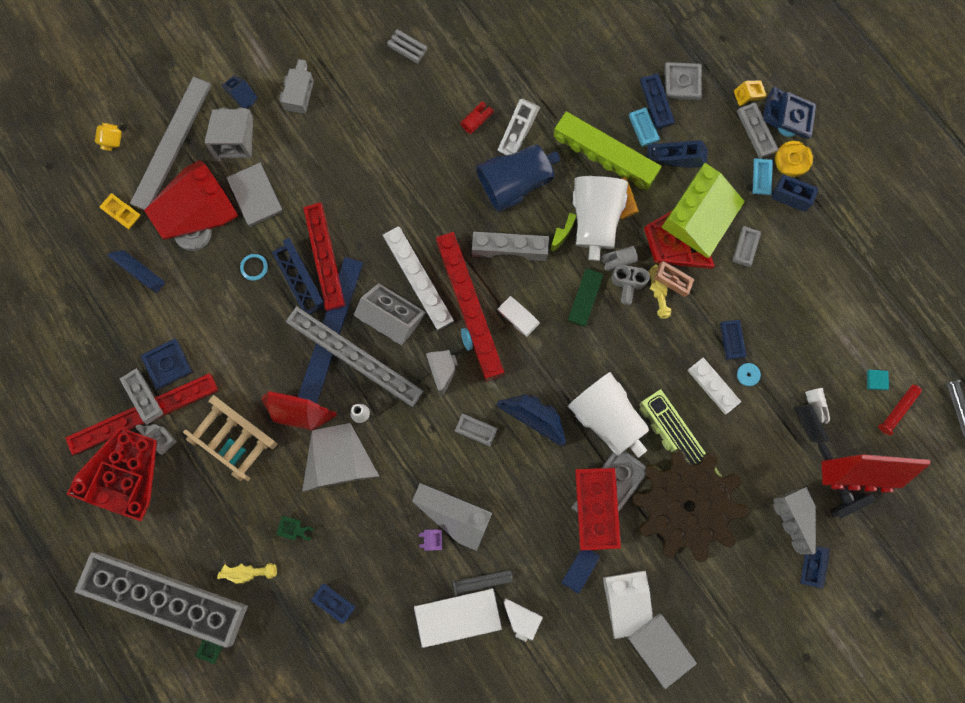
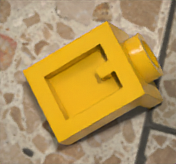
(749, 92)

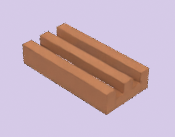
(673, 281)

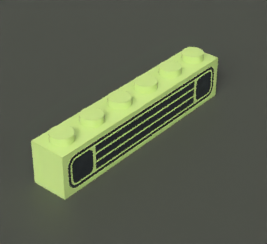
(671, 427)

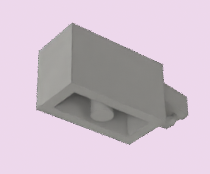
(297, 88)

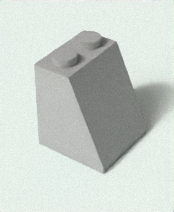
(230, 133)

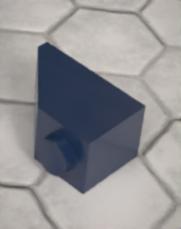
(240, 92)

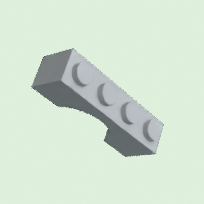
(528, 246)

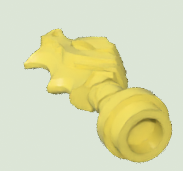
(660, 292)
(242, 574)

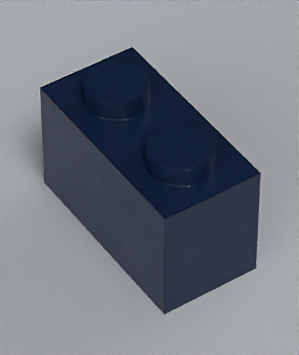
(794, 193)

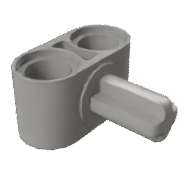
(629, 282)

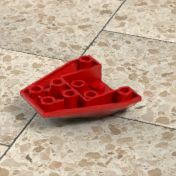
(119, 475)

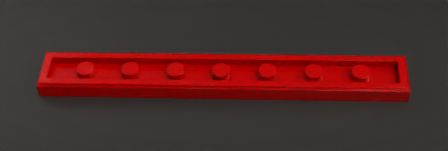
(168, 402)

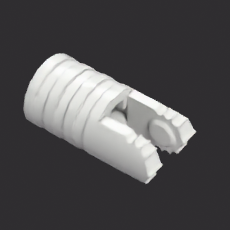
(817, 400)

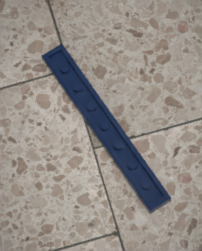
(334, 319)

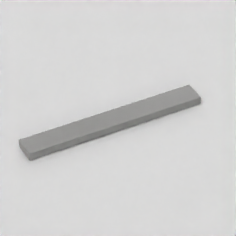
(171, 143)
(354, 356)

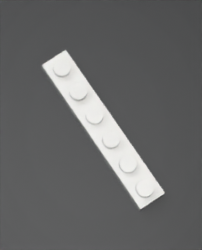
(418, 278)

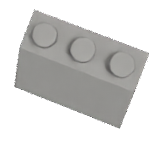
(389, 313)

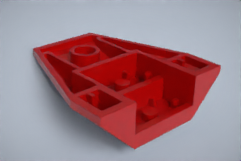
(190, 204)

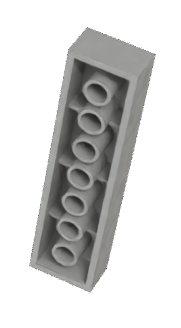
(161, 599)

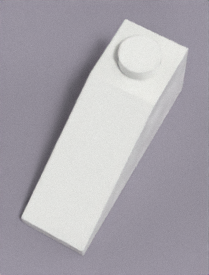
(518, 127)

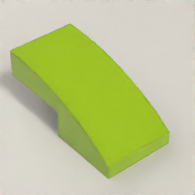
(561, 235)

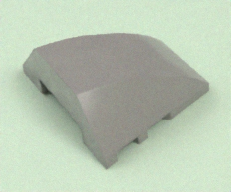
(336, 458)

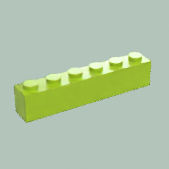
(606, 151)

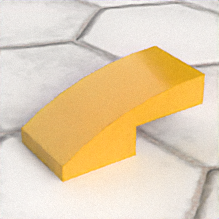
(120, 211)

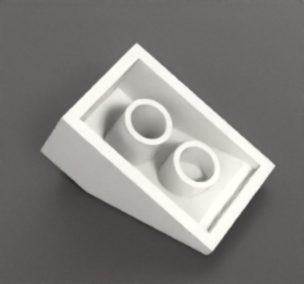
(628, 602)

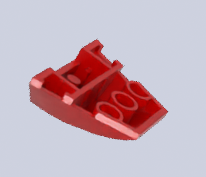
(296, 411)

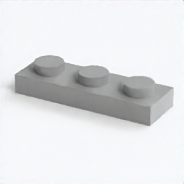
(757, 130)
(141, 396)

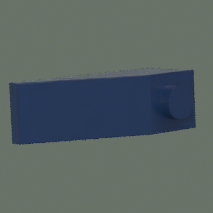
(679, 154)

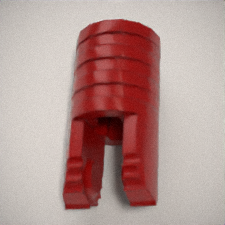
(475, 119)

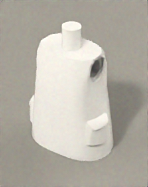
(598, 211)
(610, 415)

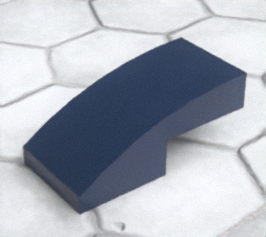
(773, 107)
(580, 570)

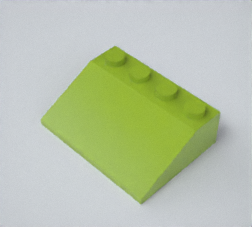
(704, 211)

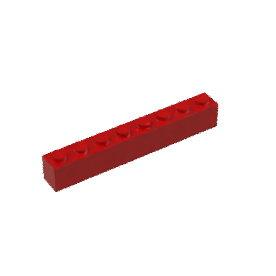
(470, 307)

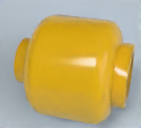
(108, 136)

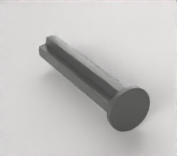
(958, 402)
(482, 581)

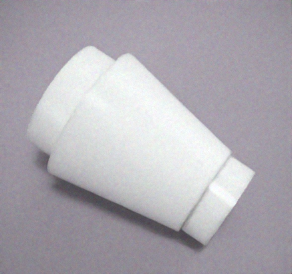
(362, 416)

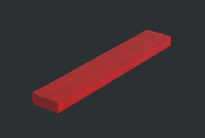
(324, 256)

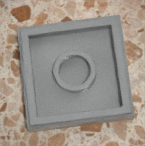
(683, 81)

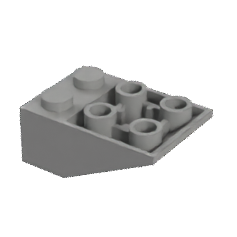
(798, 519)

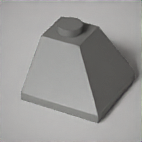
(442, 368)

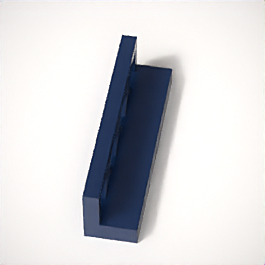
(310, 287)

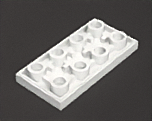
(457, 618)

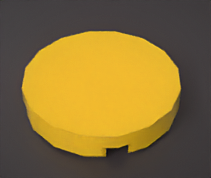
(793, 159)

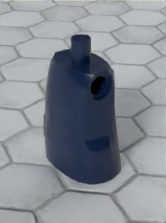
(516, 175)

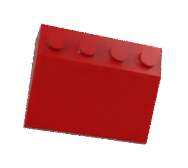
(871, 472)

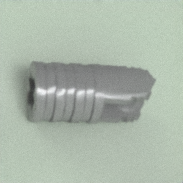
(619, 257)

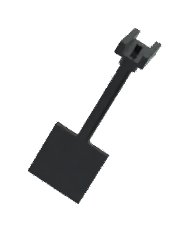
(817, 434)

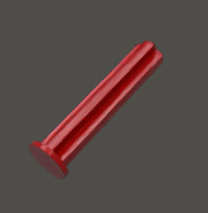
(900, 410)

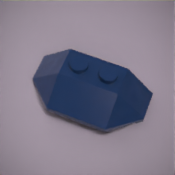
(535, 415)

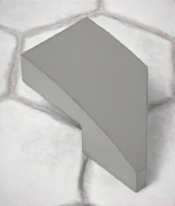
(163, 437)

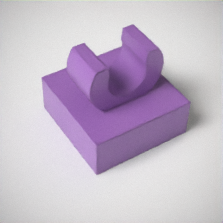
(432, 540)

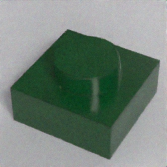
(209, 651)

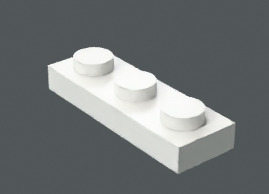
(714, 386)

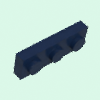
(657, 101)

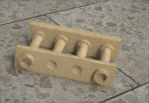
(233, 419)

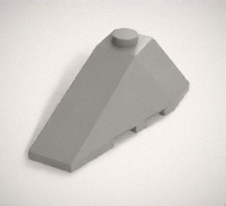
(456, 517)

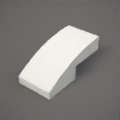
(518, 316)

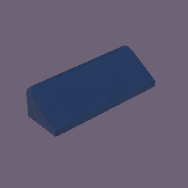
(137, 270)

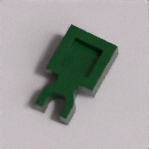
(290, 528)

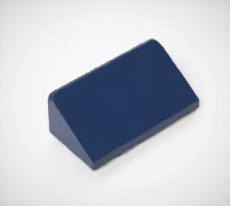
(815, 568)

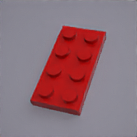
(597, 509)

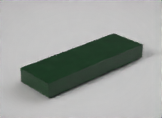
(585, 297)

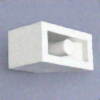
(522, 620)

